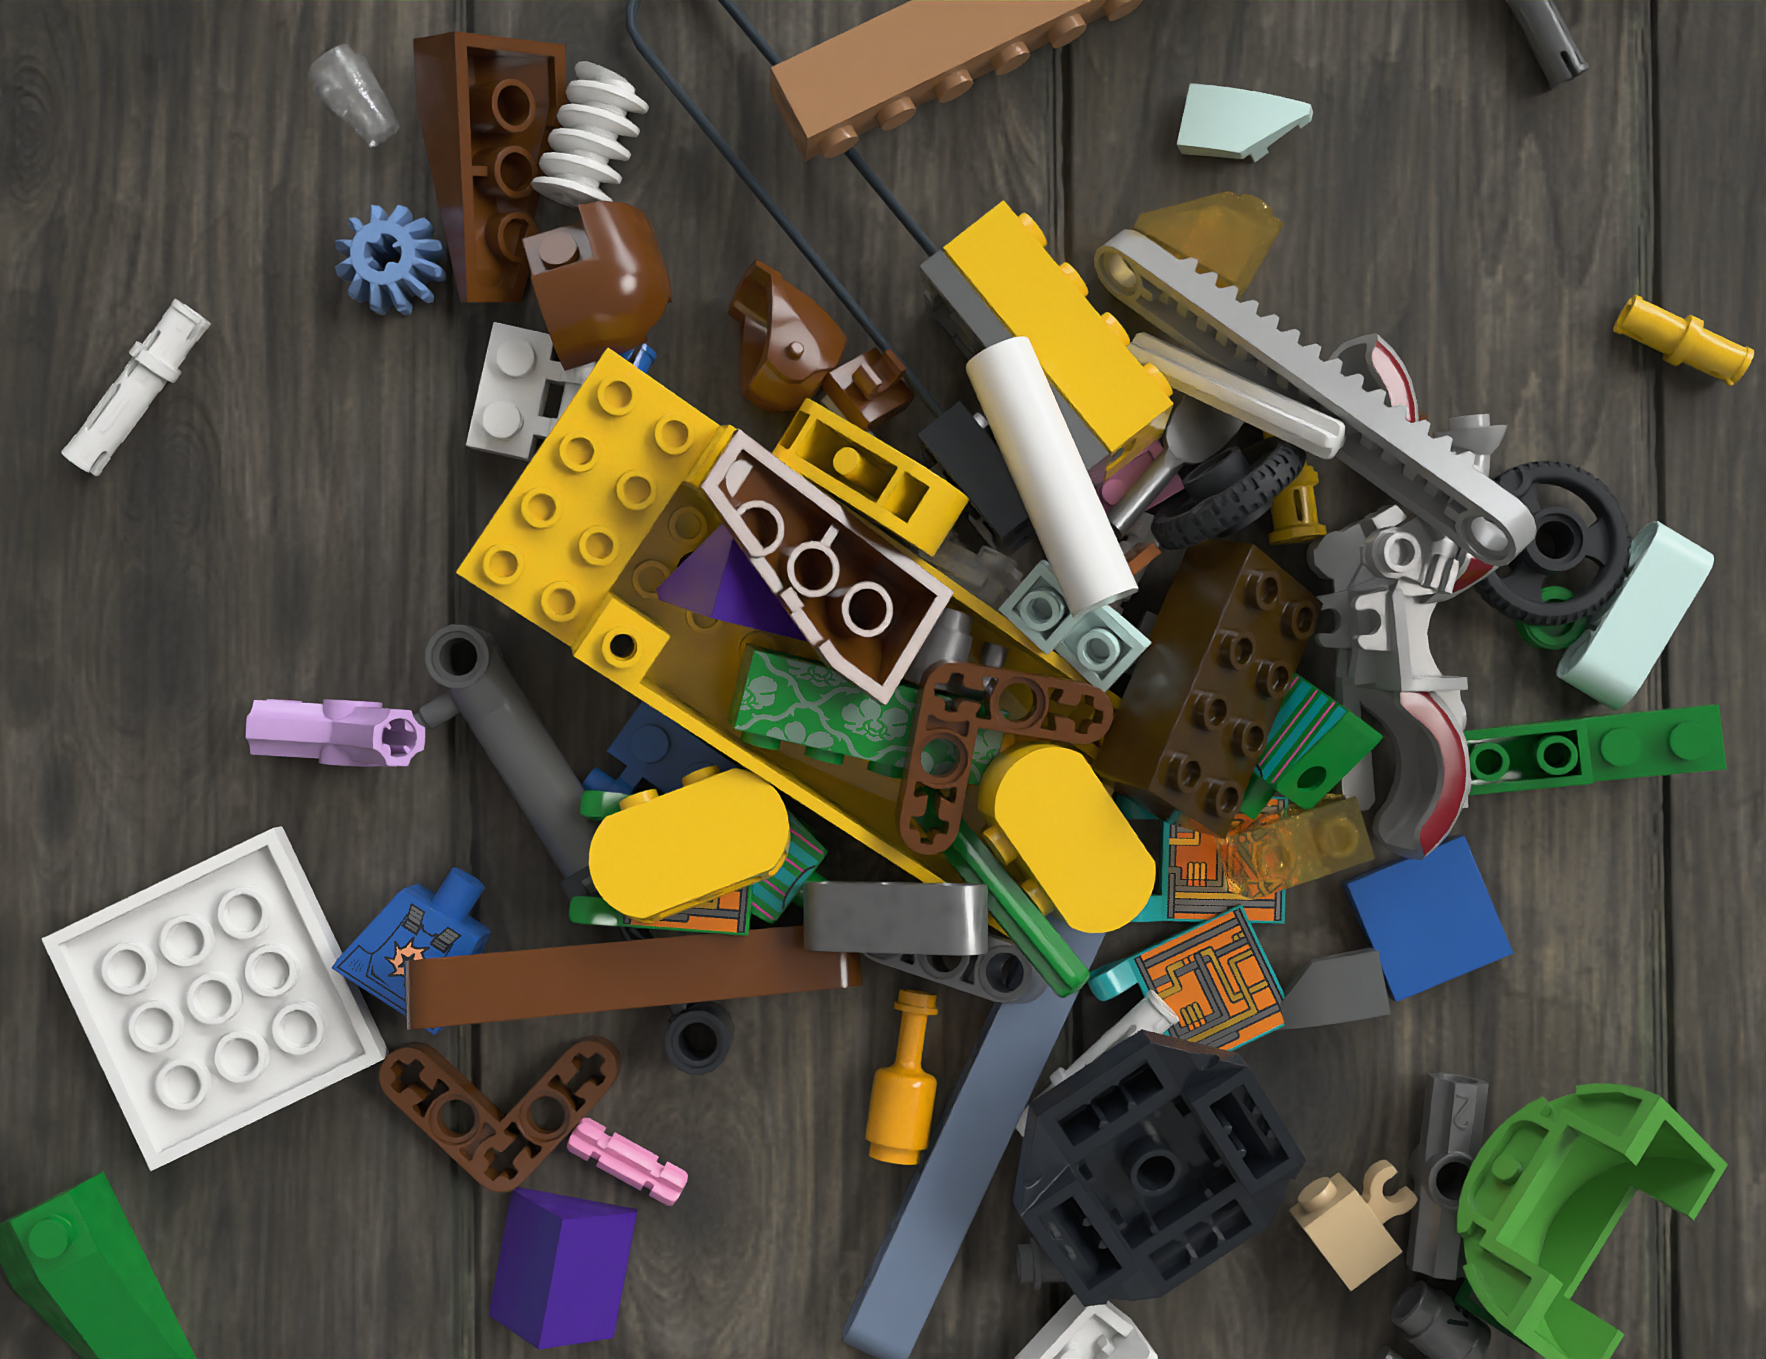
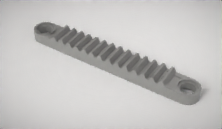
(1379, 439)

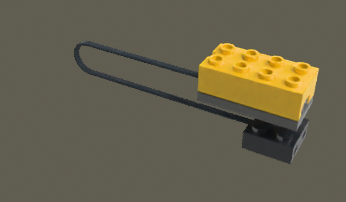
(983, 291)

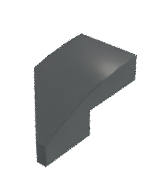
(1335, 990)

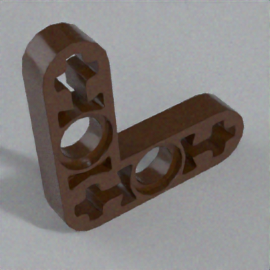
(960, 726)
(491, 1125)

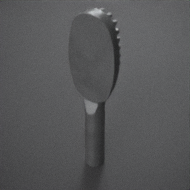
(1189, 439)

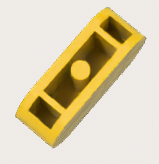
(871, 477)
(1065, 837)
(689, 843)

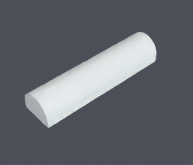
(1050, 476)

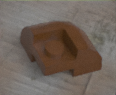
(599, 281)

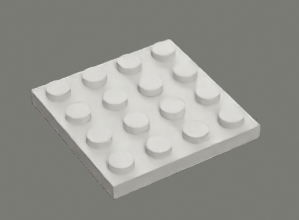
(215, 997)

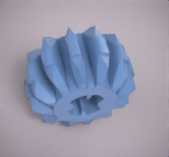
(385, 239)

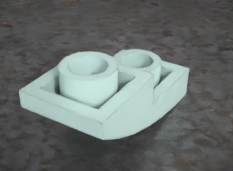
(1095, 644)

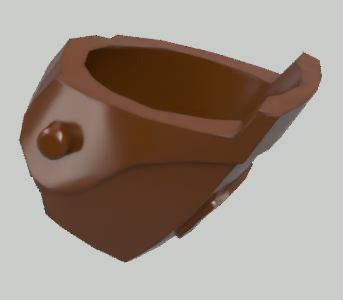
(784, 341)

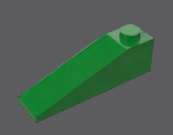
(90, 1276)

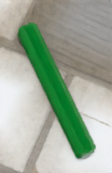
(1010, 906)

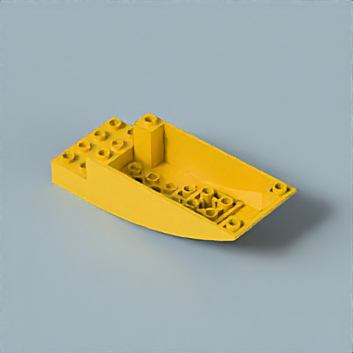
(605, 525)

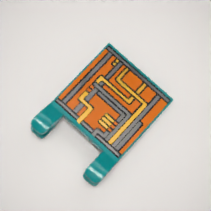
(1193, 877)
(1209, 977)

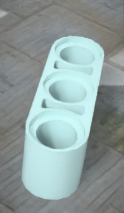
(1639, 619)

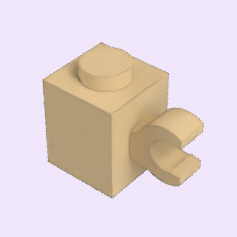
(1350, 1226)

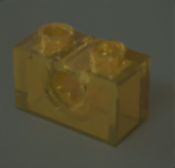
(1294, 846)

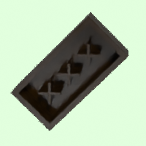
(1208, 686)

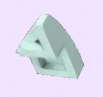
(1236, 121)

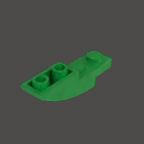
(1595, 749)

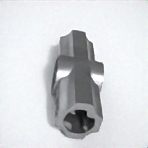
(1449, 1133)

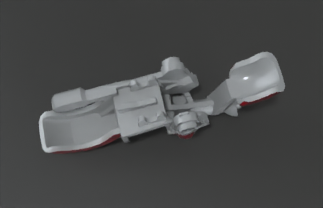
(1384, 589)

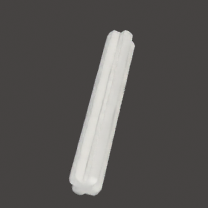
(1242, 397)

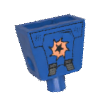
(414, 928)

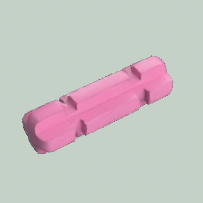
(627, 1161)

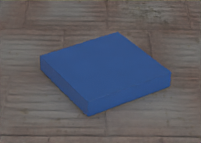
(1428, 918)

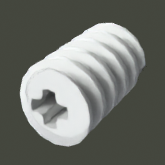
(589, 137)

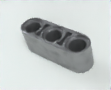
(896, 917)
(975, 973)

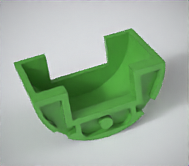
(1551, 1196)

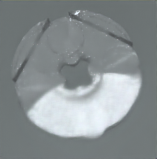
(984, 575)

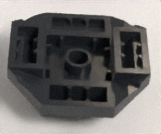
(1151, 1166)

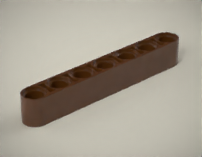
(619, 976)

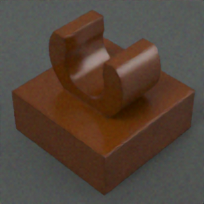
(869, 389)

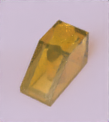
(1220, 231)

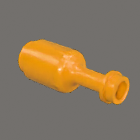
(904, 1093)

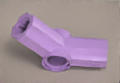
(334, 732)

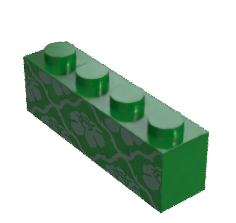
(812, 706)

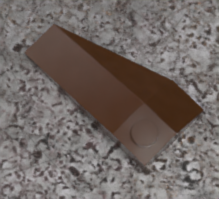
(484, 129)
(835, 576)

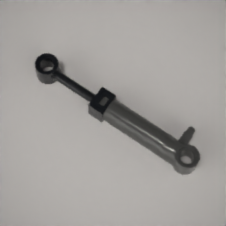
(547, 796)

